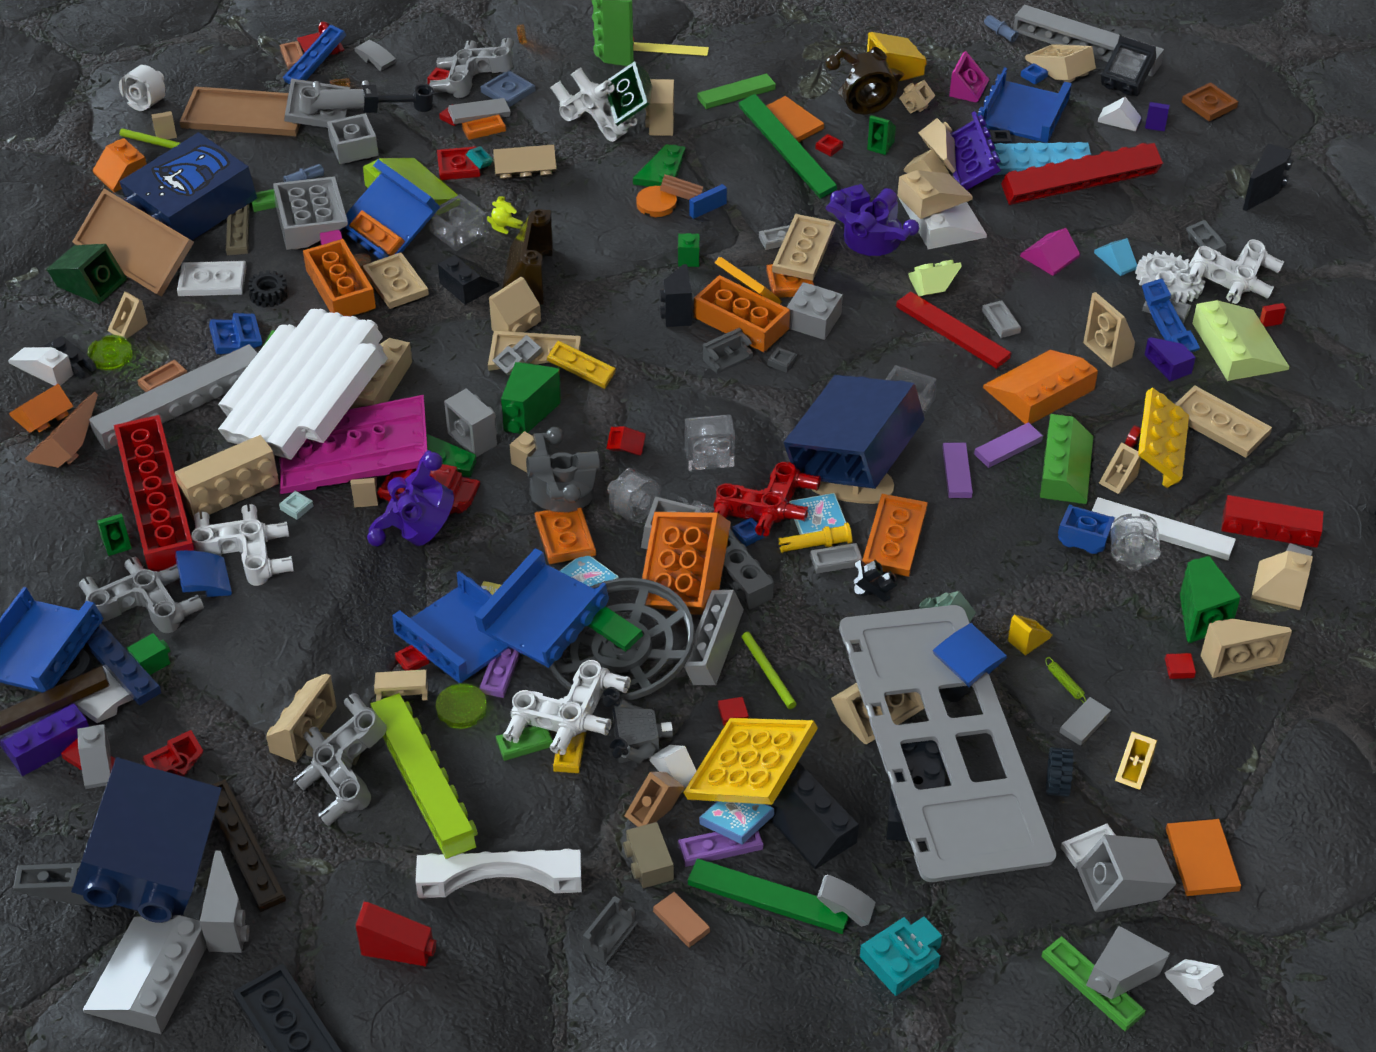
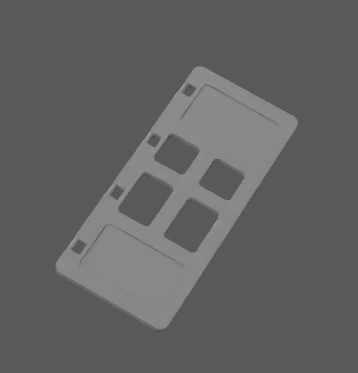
(965, 825)

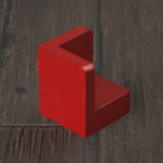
(626, 440)

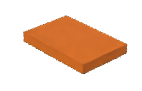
(795, 118)
(564, 535)
(1203, 857)

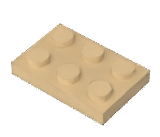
(395, 280)

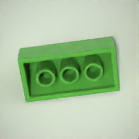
(613, 31)
(1066, 460)

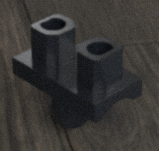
(871, 582)

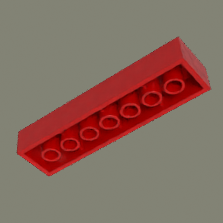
(153, 491)

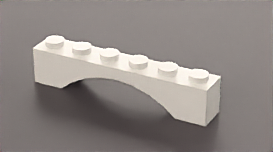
(552, 869)

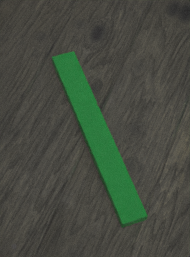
(787, 146)

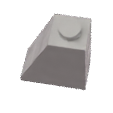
(1126, 964)

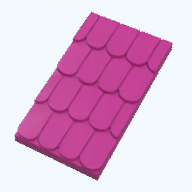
(362, 445)

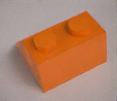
(117, 163)
(42, 409)

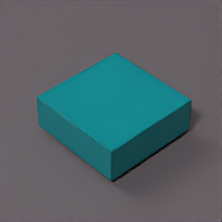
(479, 157)

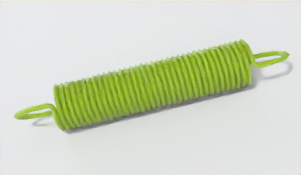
(1065, 680)

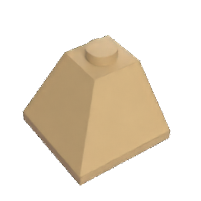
(1282, 579)

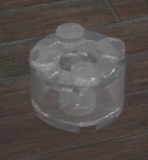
(633, 495)
(1134, 540)

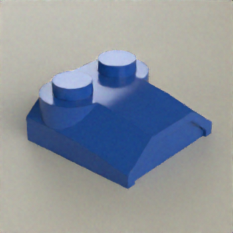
(1085, 529)

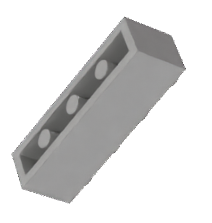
(714, 637)

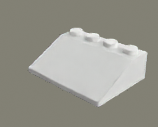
(948, 226)

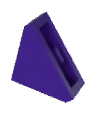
(1157, 116)

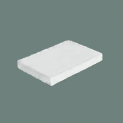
(211, 278)

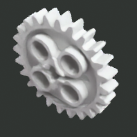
(1173, 272)

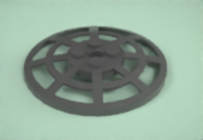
(618, 660)

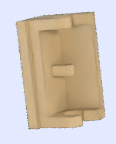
(403, 682)

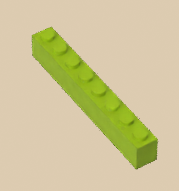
(425, 778)

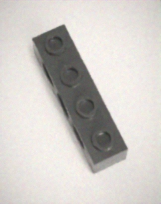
(745, 575)

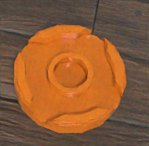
(655, 202)

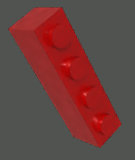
(1272, 521)

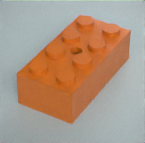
(339, 278)
(732, 306)

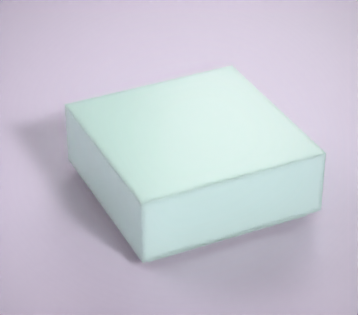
(296, 505)

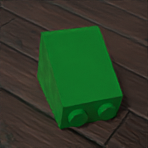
(529, 396)
(1206, 598)

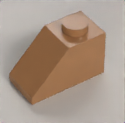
(654, 798)

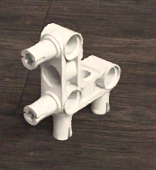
(593, 100)
(1235, 275)
(248, 538)
(557, 714)

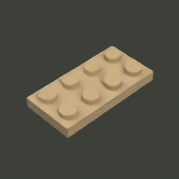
(803, 247)
(1223, 421)

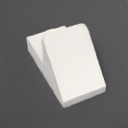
(1194, 979)

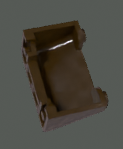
(527, 252)

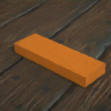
(377, 233)

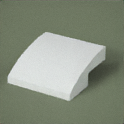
(105, 702)

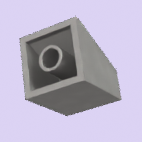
(1125, 872)

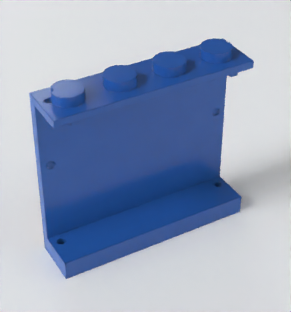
(1024, 109)
(395, 205)
(540, 610)
(449, 632)
(42, 640)

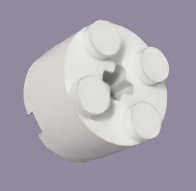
(142, 87)

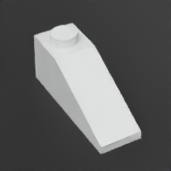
(44, 363)

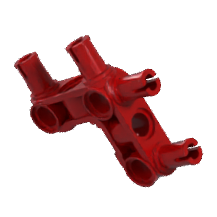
(769, 504)

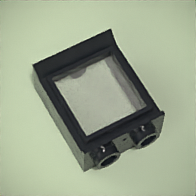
(1128, 66)

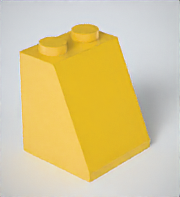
(900, 54)

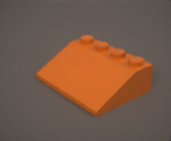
(1043, 385)
(686, 556)

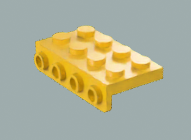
(1164, 436)

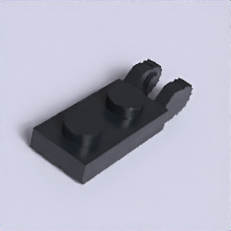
(76, 357)

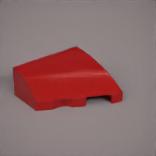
(177, 755)

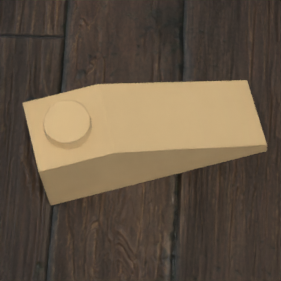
(938, 137)

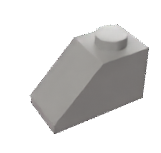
(94, 755)

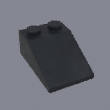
(1268, 175)

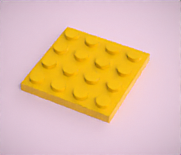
(750, 760)

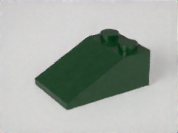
(630, 92)

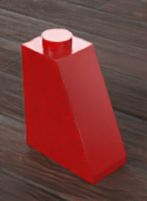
(393, 936)

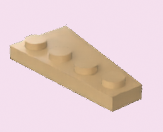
(502, 339)

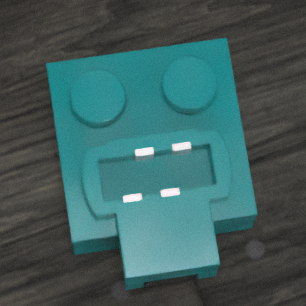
(903, 953)

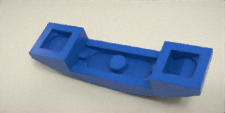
(1165, 315)

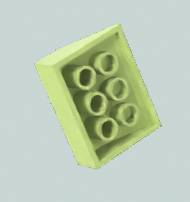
(1237, 340)

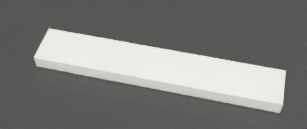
(1174, 531)

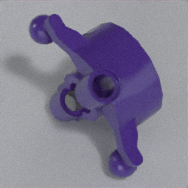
(874, 227)
(419, 509)

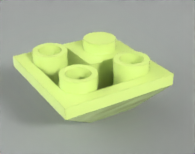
(933, 279)

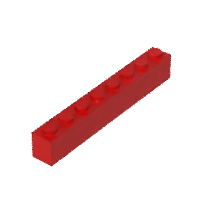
(1081, 173)

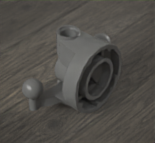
(563, 479)

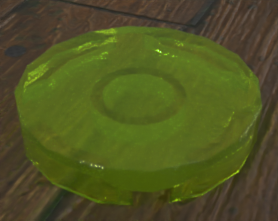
(110, 352)
(461, 705)

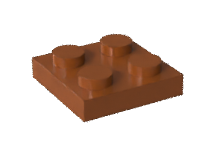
(1210, 101)

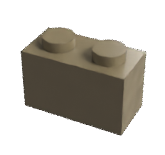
(649, 855)

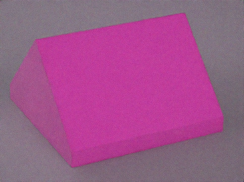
(967, 79)
(1052, 252)

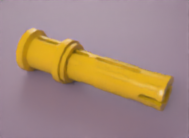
(826, 537)

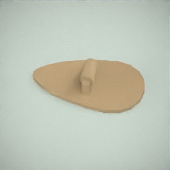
(858, 494)

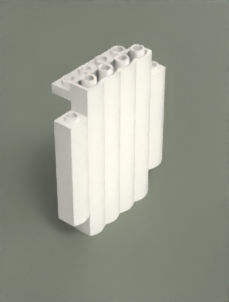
(302, 381)

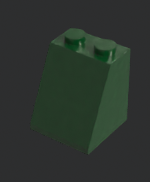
(88, 272)

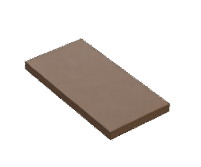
(238, 111)
(140, 244)

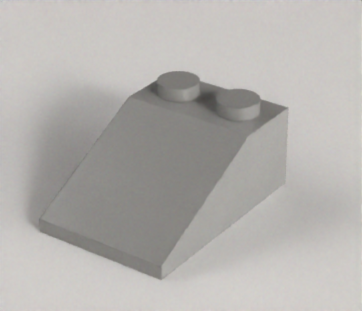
(221, 913)

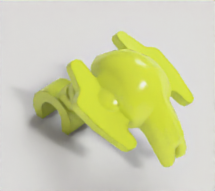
(502, 216)

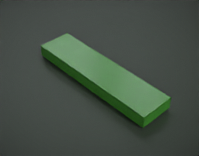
(736, 91)
(1077, 970)

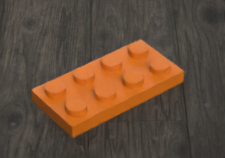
(895, 533)

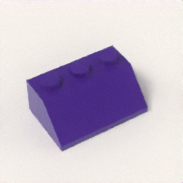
(43, 739)

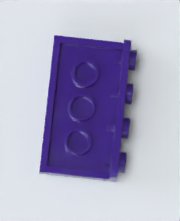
(974, 153)

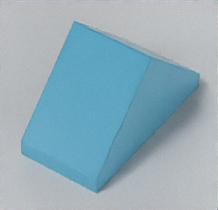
(1118, 256)

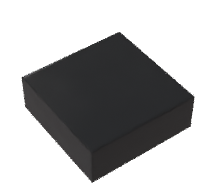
(1001, 136)

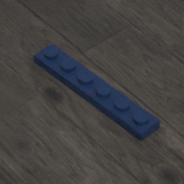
(122, 665)

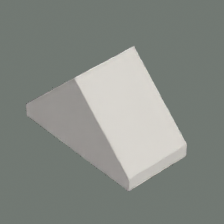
(1121, 115)
(676, 762)

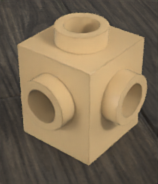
(913, 99)

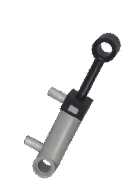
(314, 99)

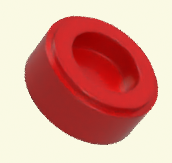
(1133, 436)

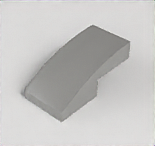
(376, 54)
(524, 352)
(844, 897)

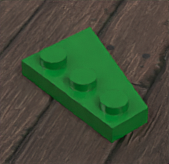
(666, 162)
(452, 455)

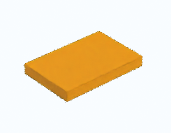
(746, 280)

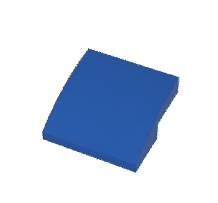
(235, 333)
(203, 573)
(969, 654)

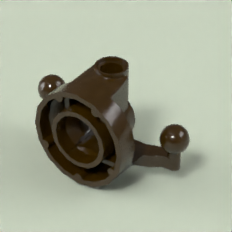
(870, 81)

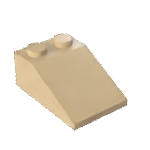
(1064, 61)
(930, 192)
(1108, 333)
(1243, 646)

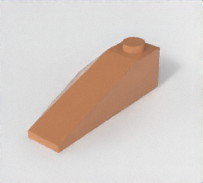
(66, 437)

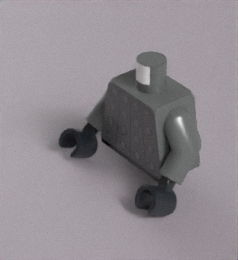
(634, 729)

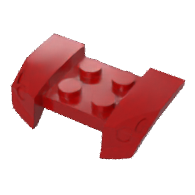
(463, 488)

